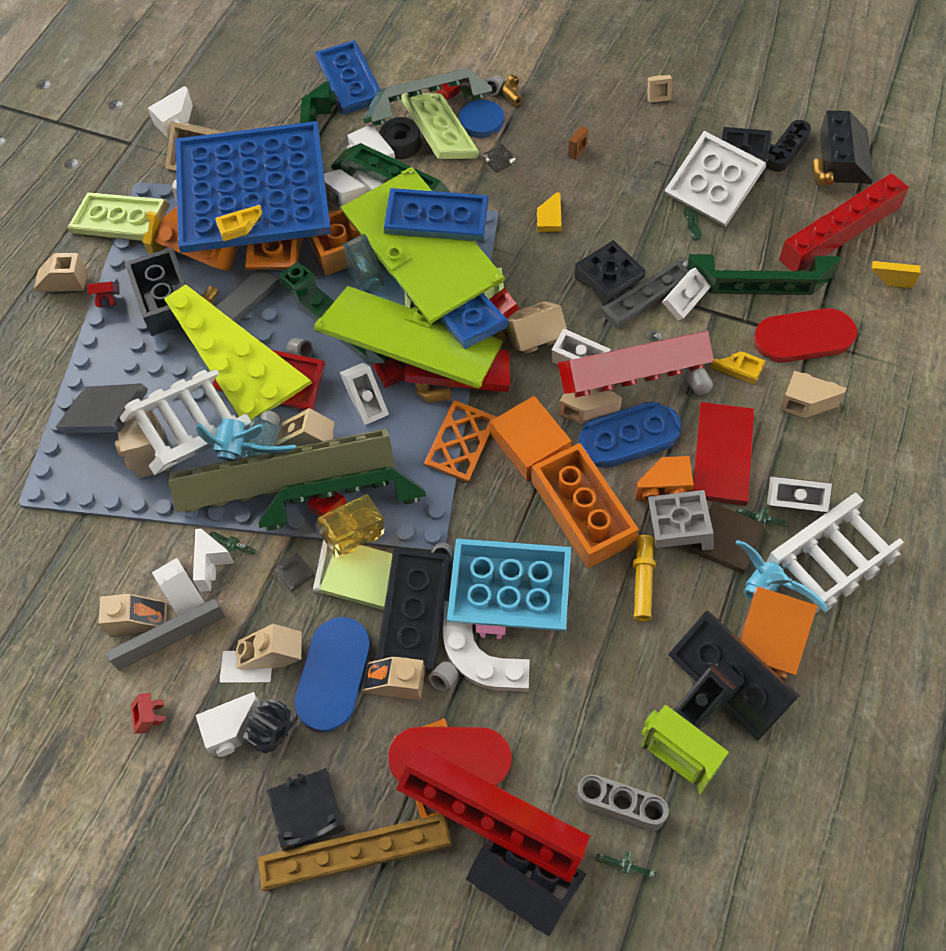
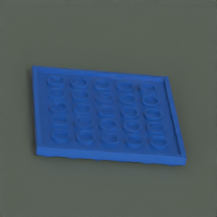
(247, 169)

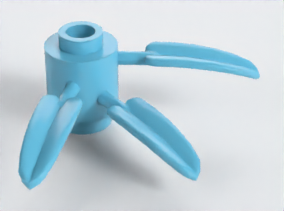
(231, 439)
(772, 576)

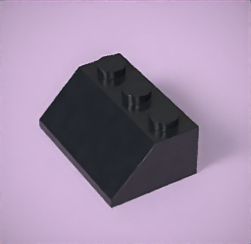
(845, 148)
(523, 886)

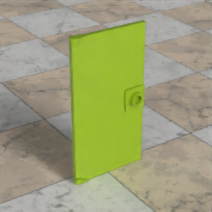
(431, 270)
(406, 336)

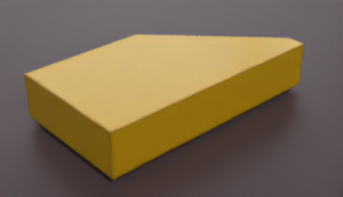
(549, 215)
(238, 223)
(149, 238)
(897, 274)
(740, 366)

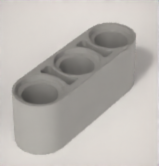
(637, 798)

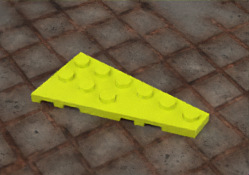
(248, 370)

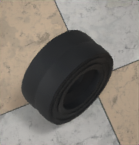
(401, 127)

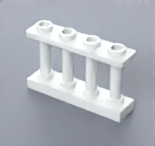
(187, 445)
(828, 527)

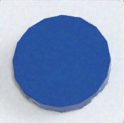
(481, 118)

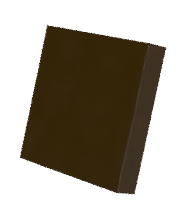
(727, 529)

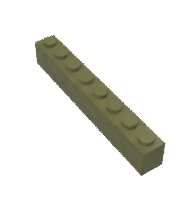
(268, 472)

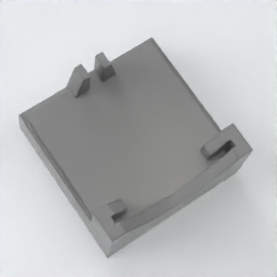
(681, 520)

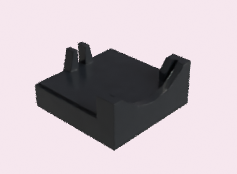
(751, 141)
(609, 271)
(305, 810)

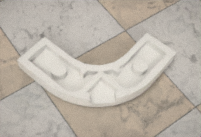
(477, 666)

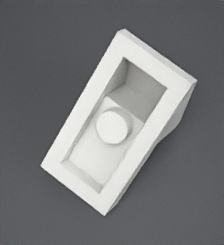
(207, 555)
(177, 587)

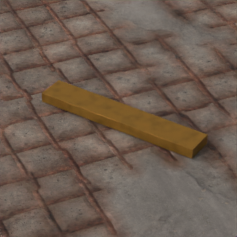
(353, 852)

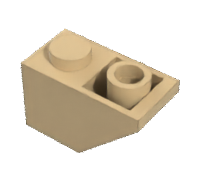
(61, 273)
(811, 395)
(589, 407)
(269, 648)

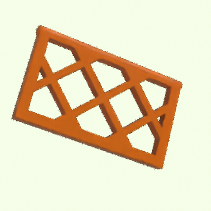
(472, 458)

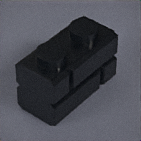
(709, 694)

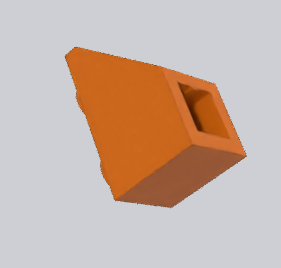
(666, 477)

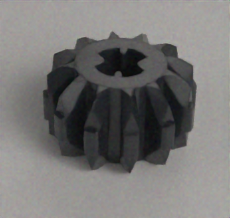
(268, 726)

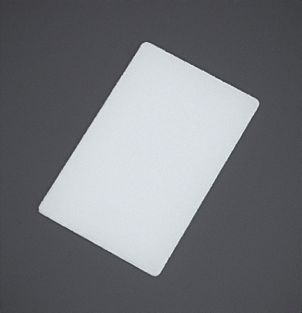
(230, 673)

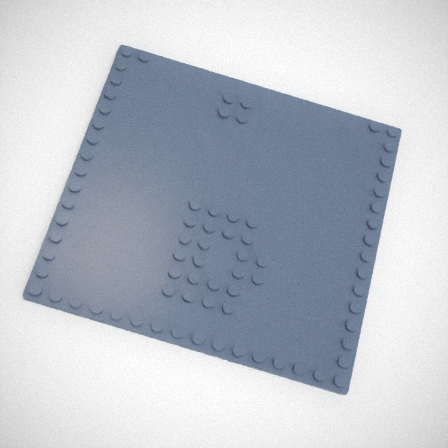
(115, 348)

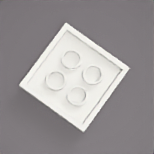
(715, 178)

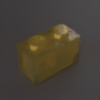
(351, 526)

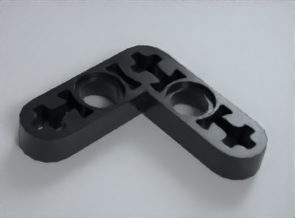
(784, 153)

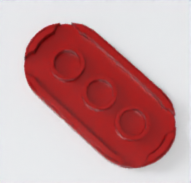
(805, 335)
(471, 748)

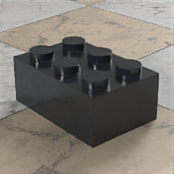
(152, 281)

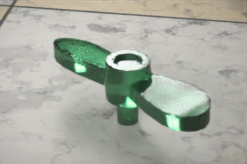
(692, 223)
(763, 517)
(232, 543)
(624, 864)

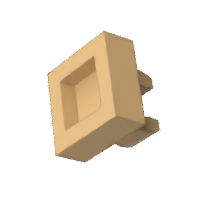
(659, 88)

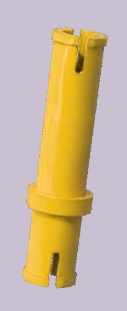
(644, 568)

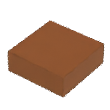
(578, 142)

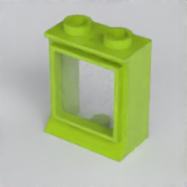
(682, 746)

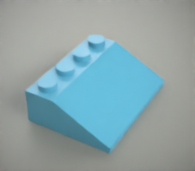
(509, 585)

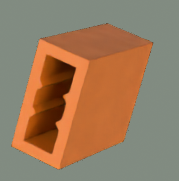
(528, 435)
(777, 629)

